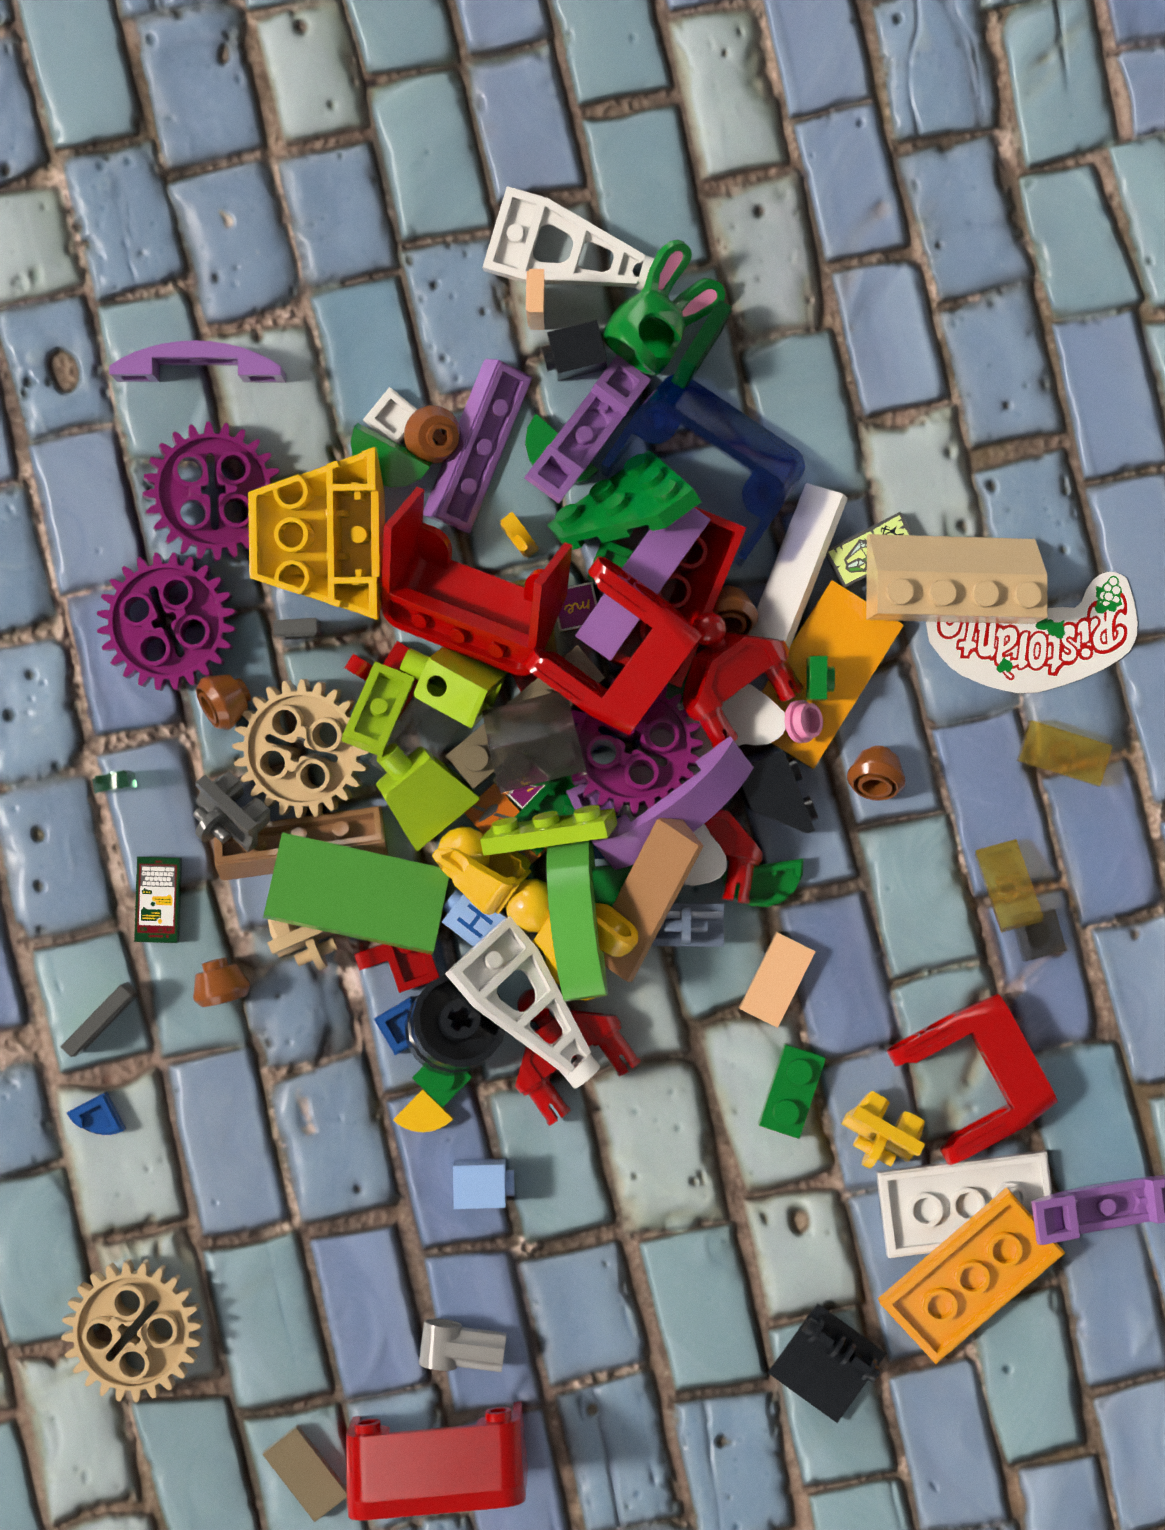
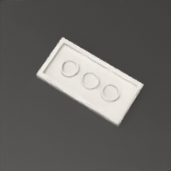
(934, 1200)

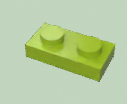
(378, 709)

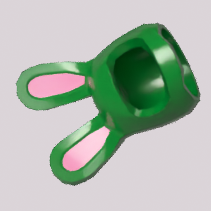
(651, 325)

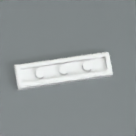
(798, 563)

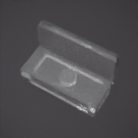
(421, 727)

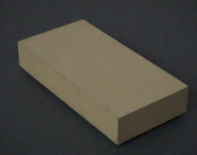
(306, 1473)

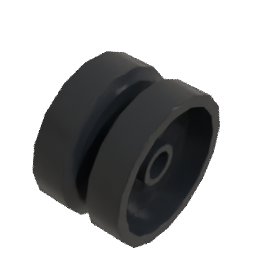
(437, 1043)

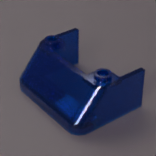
(772, 461)

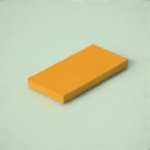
(855, 649)
(969, 1276)

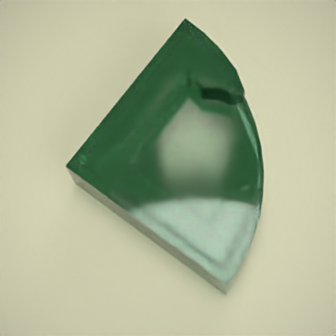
(114, 781)

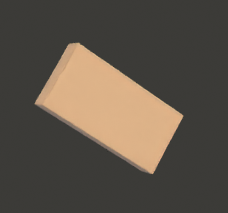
(535, 299)
(777, 979)

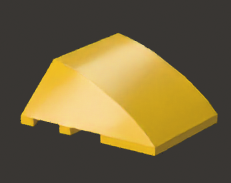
(323, 533)

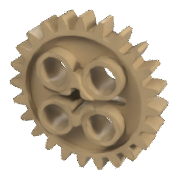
(293, 784)
(104, 1306)

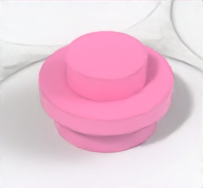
(803, 721)

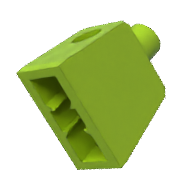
(454, 683)
(422, 793)

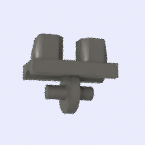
(223, 818)

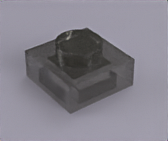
(1040, 938)

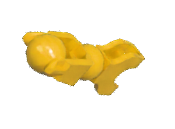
(502, 883)

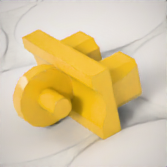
(879, 1138)

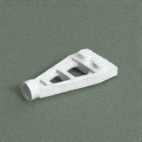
(516, 236)
(495, 959)

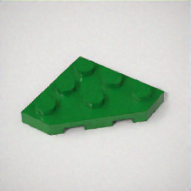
(634, 497)

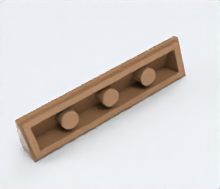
(350, 828)
(653, 888)

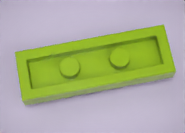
(549, 830)

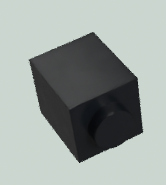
(575, 351)

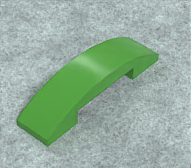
(575, 921)

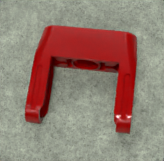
(646, 671)
(1008, 1060)

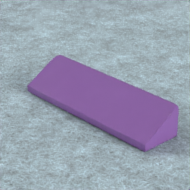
(483, 436)

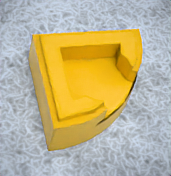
(518, 535)
(423, 1114)

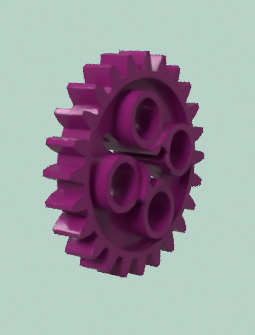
(173, 492)
(132, 638)
(613, 779)

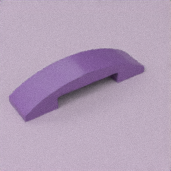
(145, 363)
(587, 429)
(651, 565)
(694, 801)
(1098, 1208)

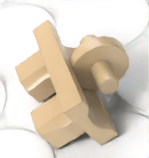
(290, 938)

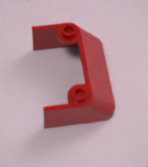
(462, 605)
(436, 1467)

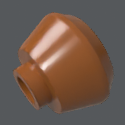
(424, 427)
(736, 610)
(223, 699)
(876, 774)
(219, 983)

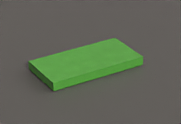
(356, 893)

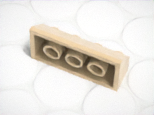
(955, 579)

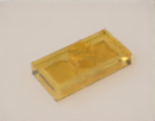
(1064, 753)
(1008, 885)

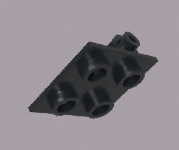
(827, 1363)

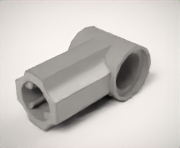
(450, 1346)

